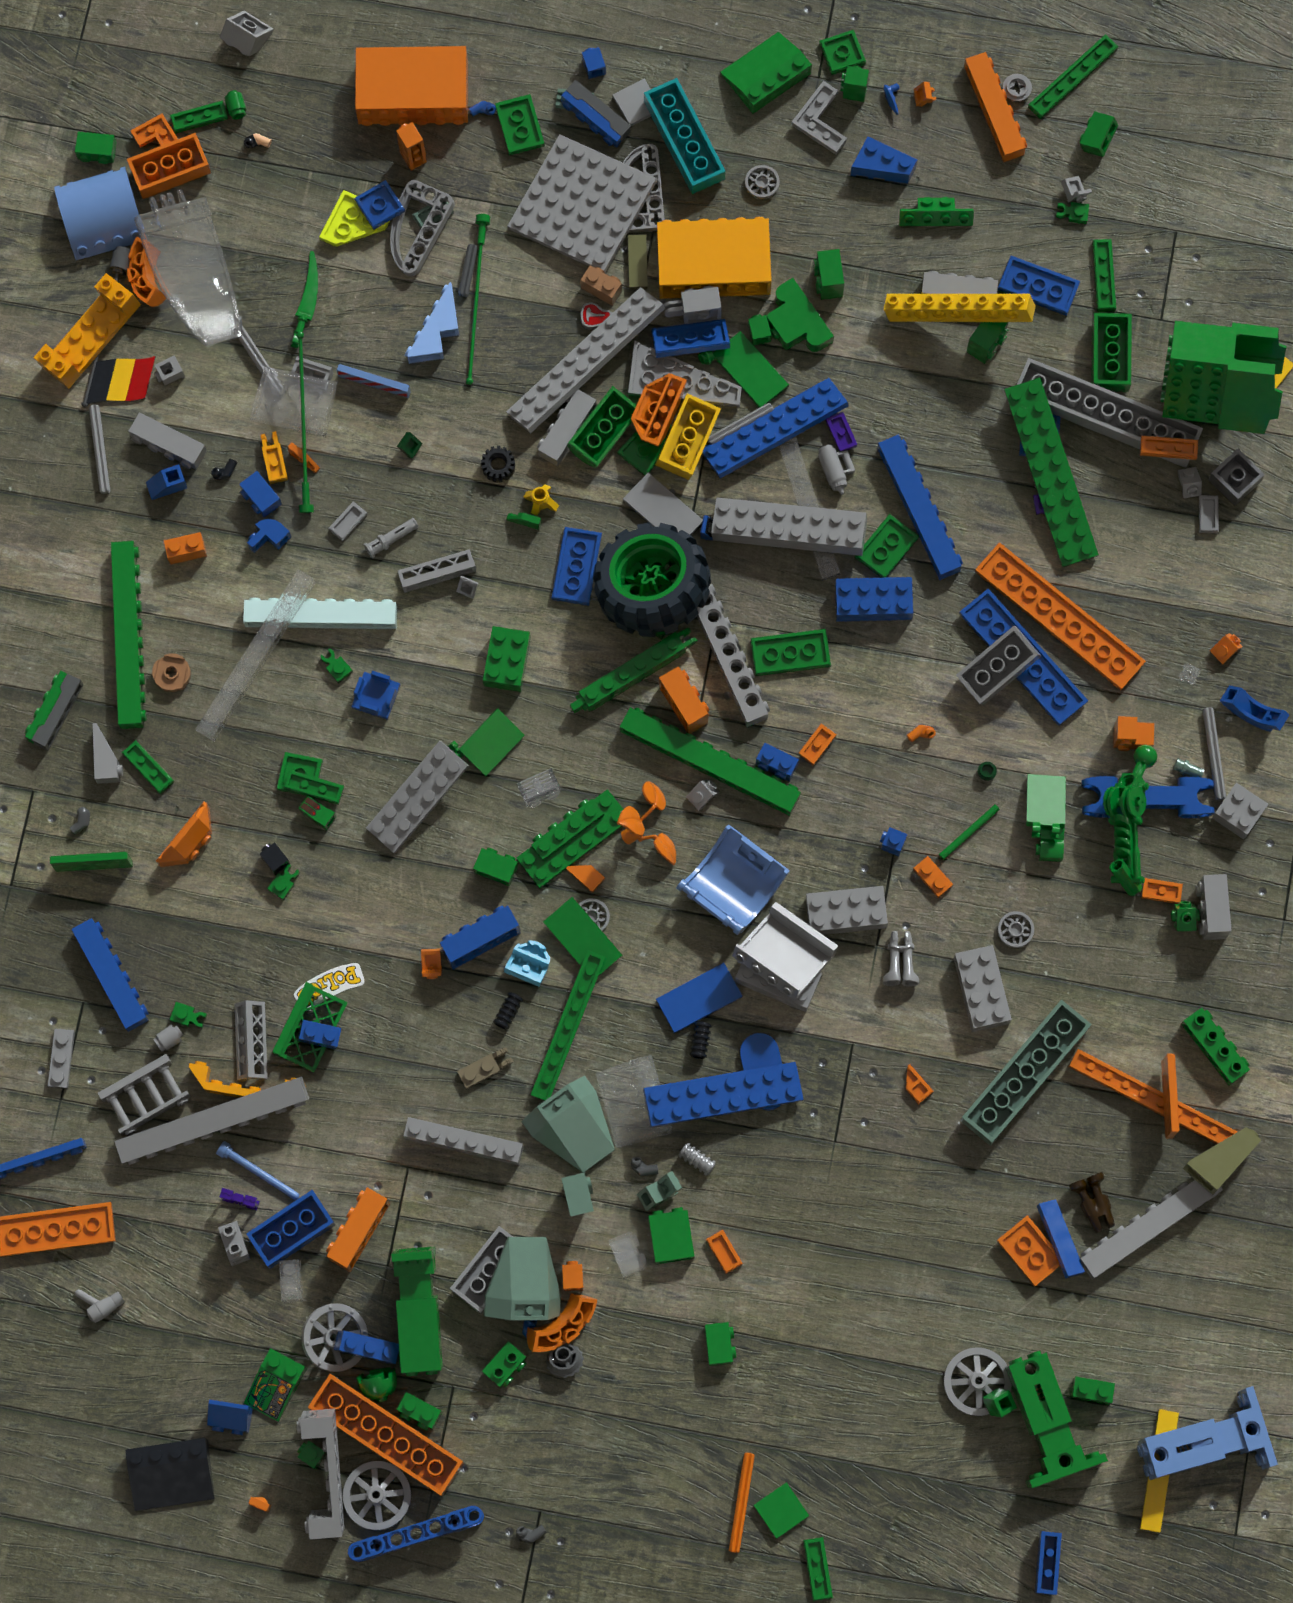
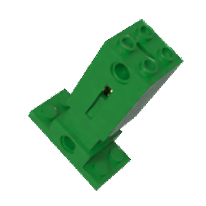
(417, 1311)
(1047, 1419)

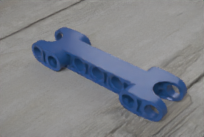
(1157, 797)
(385, 1540)

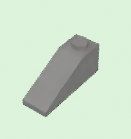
(105, 763)

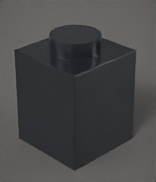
(274, 858)

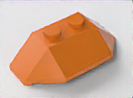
(657, 408)
(189, 839)

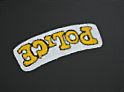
(334, 981)

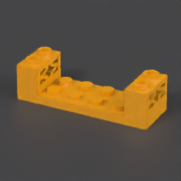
(90, 332)

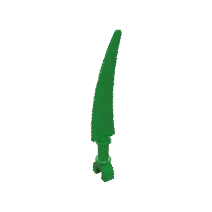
(308, 301)

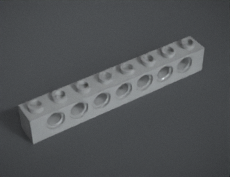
(750, 714)

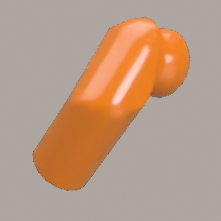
(921, 731)

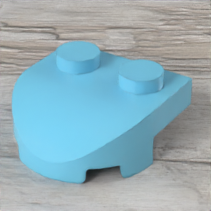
(528, 962)

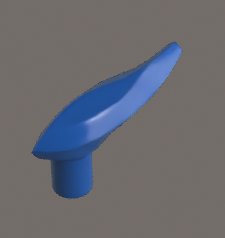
(889, 90)

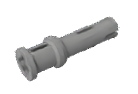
(383, 541)

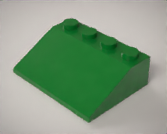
(767, 72)

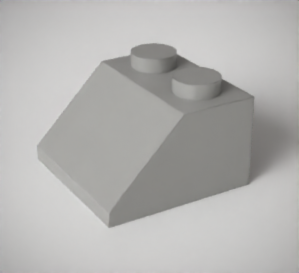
(245, 33)

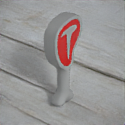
(593, 315)

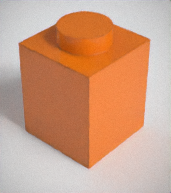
(572, 1276)

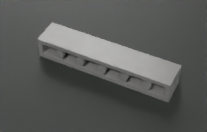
(463, 1141)

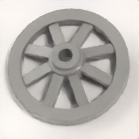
(311, 1322)
(956, 1361)
(354, 1477)

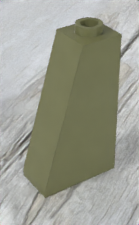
(1220, 1161)

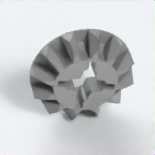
(1022, 82)

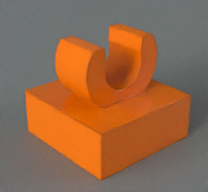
(923, 94)

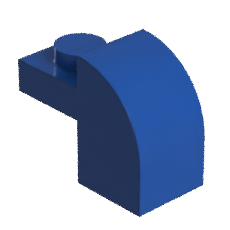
(271, 531)

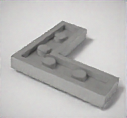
(809, 123)

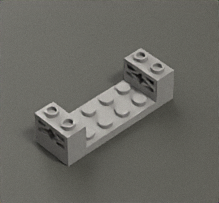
(330, 1521)

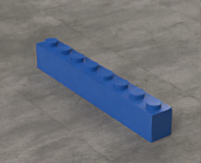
(919, 507)

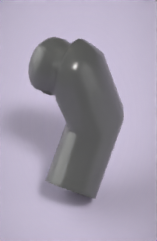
(83, 820)
(641, 1168)
(530, 1535)

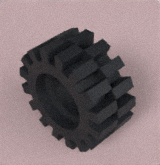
(498, 474)

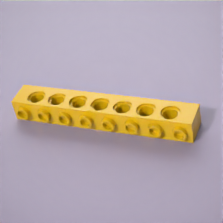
(959, 307)

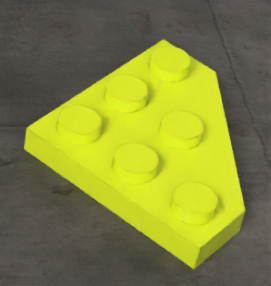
(347, 222)

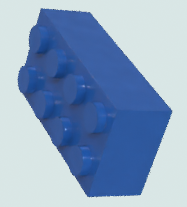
(874, 599)
(480, 937)
(290, 1229)

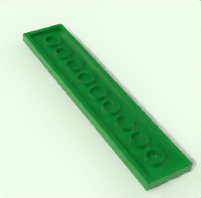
(1051, 472)

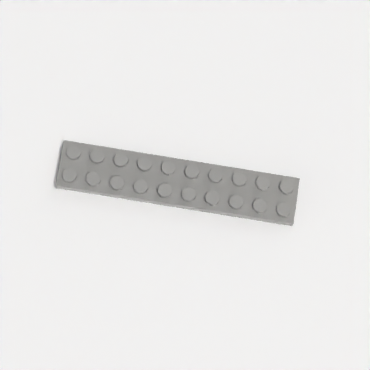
(585, 360)

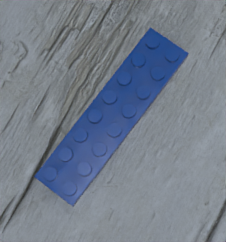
(775, 428)
(1043, 678)
(723, 1094)

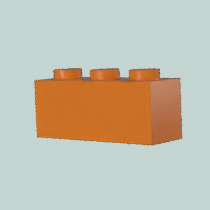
(411, 145)

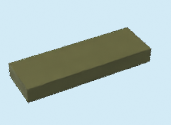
(637, 262)

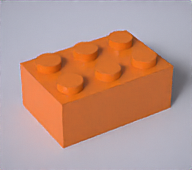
(684, 699)

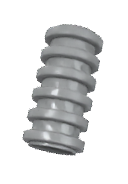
(697, 1159)

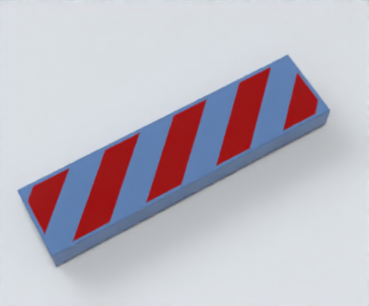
(373, 380)

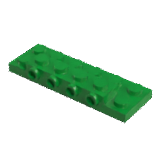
(571, 838)

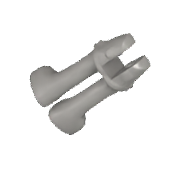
(893, 977)

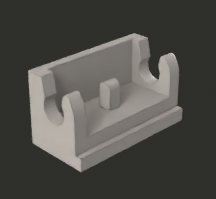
(313, 369)

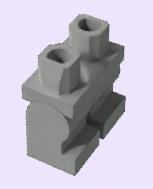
(234, 1243)

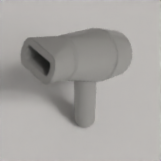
(102, 1308)

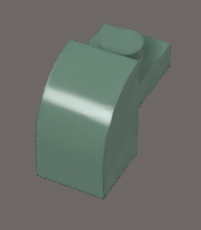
(660, 1191)

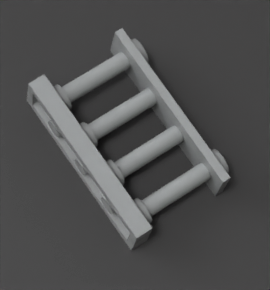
(128, 1084)

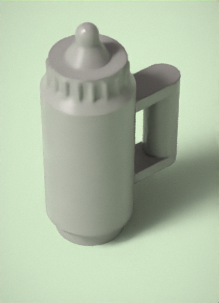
(833, 469)

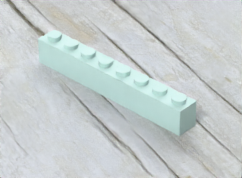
(328, 614)

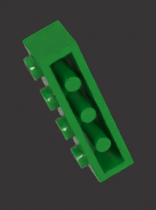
(1215, 1046)

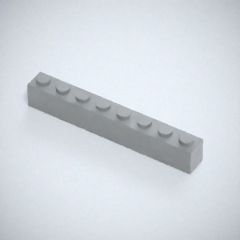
(1145, 1228)

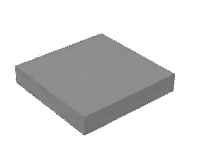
(631, 102)

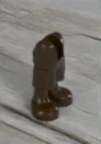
(1094, 1207)

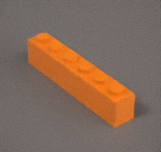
(995, 107)

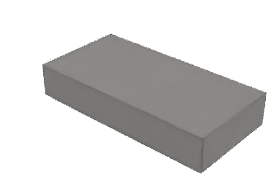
(1208, 514)
(348, 521)

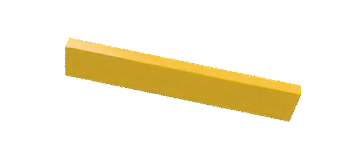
(1157, 1488)

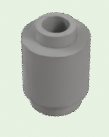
(168, 1038)

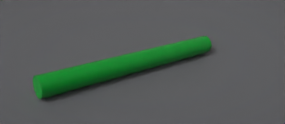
(969, 831)

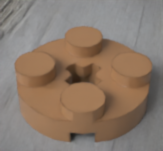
(178, 681)

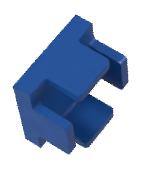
(375, 694)

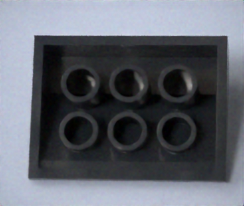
(170, 1474)

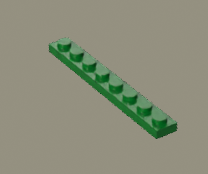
(568, 1025)

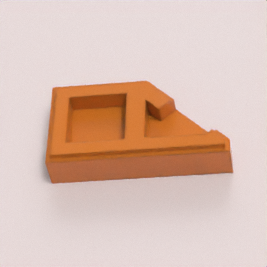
(297, 453)
(587, 876)
(916, 1086)

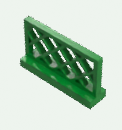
(294, 1019)

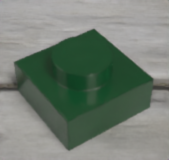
(409, 445)

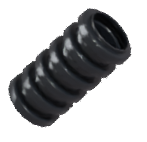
(508, 1010)
(700, 1040)

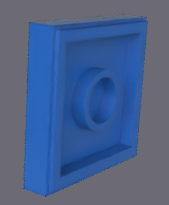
(379, 204)

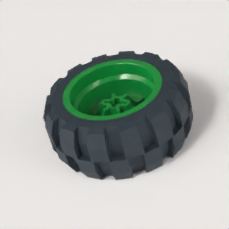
(657, 609)

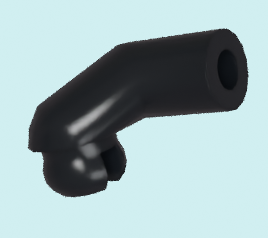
(226, 472)

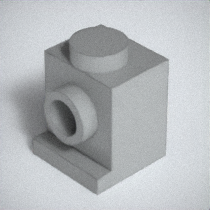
(168, 365)

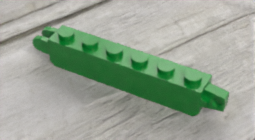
(632, 672)

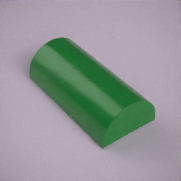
(602, 428)

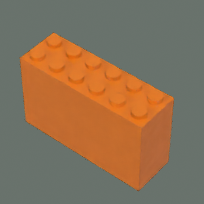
(411, 85)

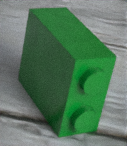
(671, 1236)

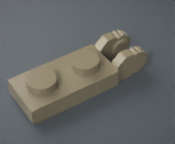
(483, 1068)

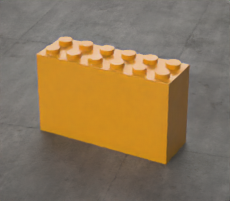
(714, 254)

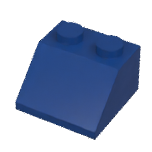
(229, 1416)

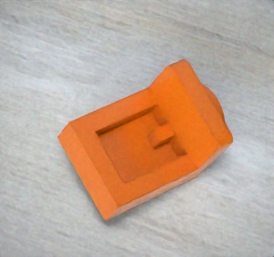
(1226, 648)
(431, 963)

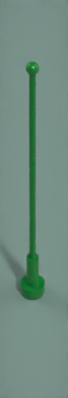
(482, 220)
(306, 507)

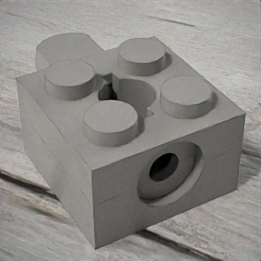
(696, 305)

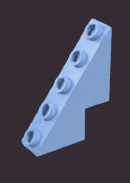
(436, 326)

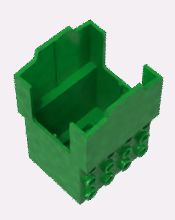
(1223, 375)

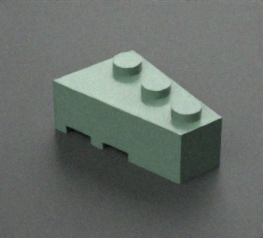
(577, 1193)

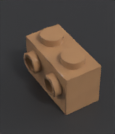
(601, 285)

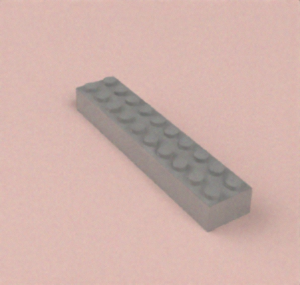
(1106, 410)

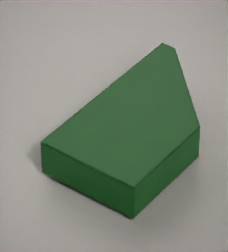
(525, 519)

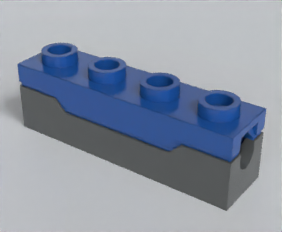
(595, 113)

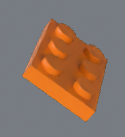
(1030, 1250)

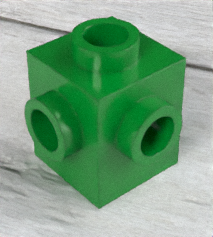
(1185, 916)

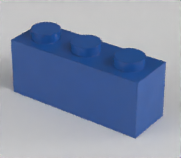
(366, 1347)
(1048, 1563)

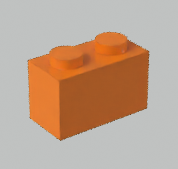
(185, 548)

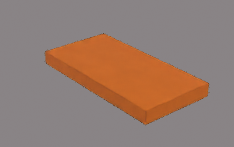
(1170, 1096)

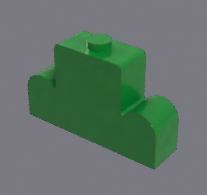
(797, 319)

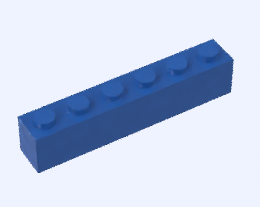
(110, 975)

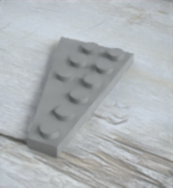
(699, 383)

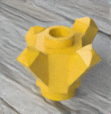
(541, 499)

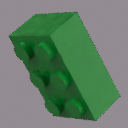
(506, 659)

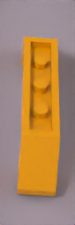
(202, 1074)

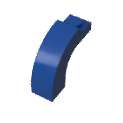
(1252, 711)

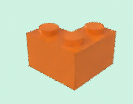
(1131, 734)

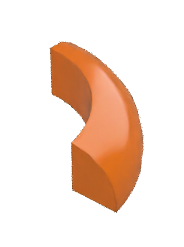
(142, 276)
(565, 1327)

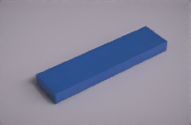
(1060, 1238)

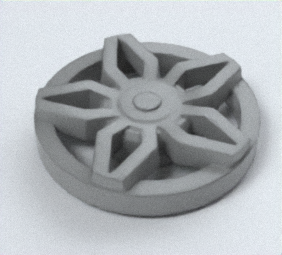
(762, 182)
(594, 914)
(1015, 929)

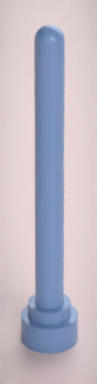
(226, 1151)

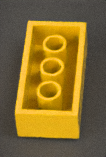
(688, 436)

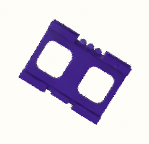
(249, 1201)

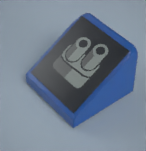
(706, 528)

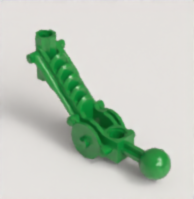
(1125, 806)

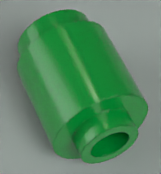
(235, 104)

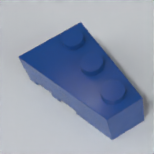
(883, 162)

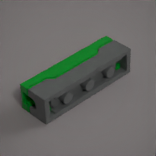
(53, 710)

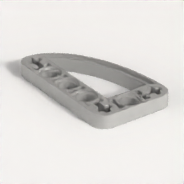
(647, 218)
(428, 225)

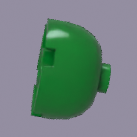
(378, 1383)

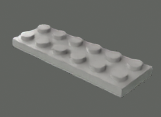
(417, 796)

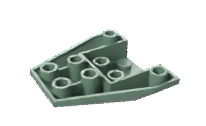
(572, 1125)
(523, 1282)

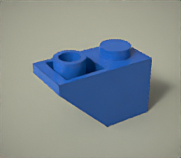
(166, 482)

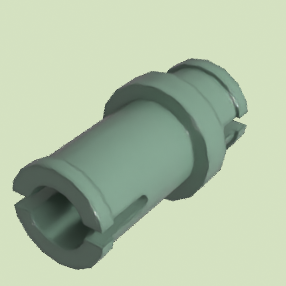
(1185, 767)

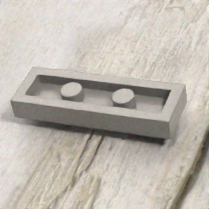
(61, 1058)

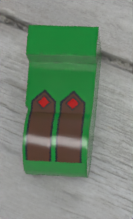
(317, 813)

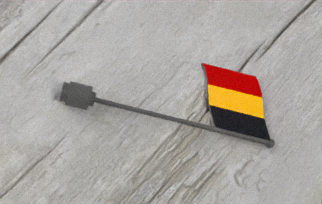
(119, 378)

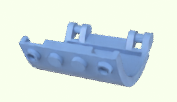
(98, 213)
(734, 880)

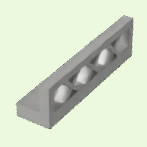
(437, 575)
(245, 1054)

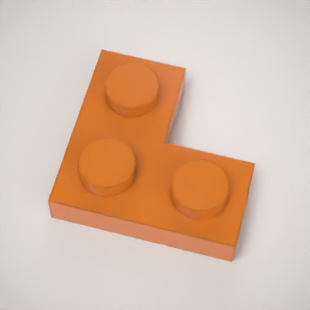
(152, 130)

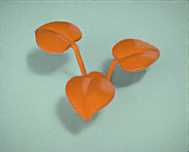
(635, 829)

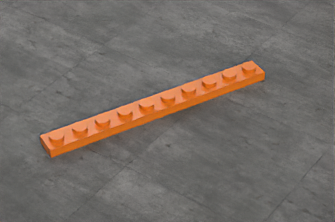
(1148, 1096)

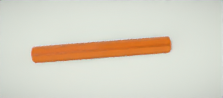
(741, 1504)

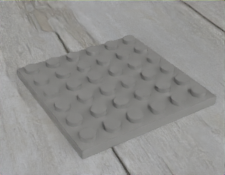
(582, 203)

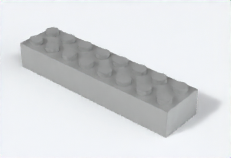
(789, 526)

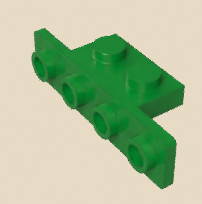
(936, 213)

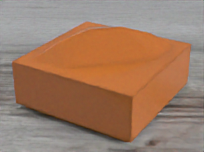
(260, 1503)

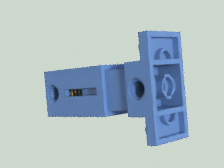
(1210, 1441)

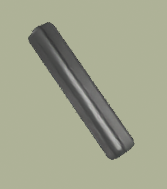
(467, 270)

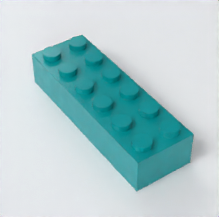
(684, 136)

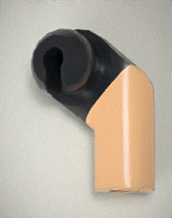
(255, 140)

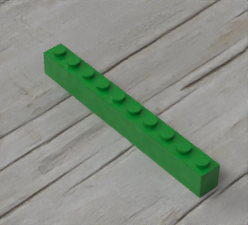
(127, 635)
(710, 761)

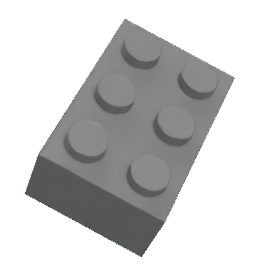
(1214, 907)

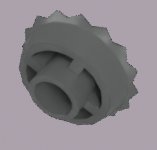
(564, 1360)

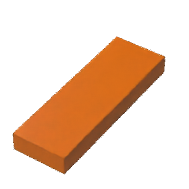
(1169, 447)

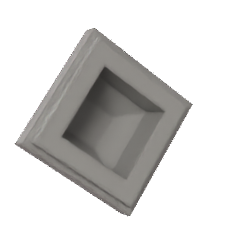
(467, 587)

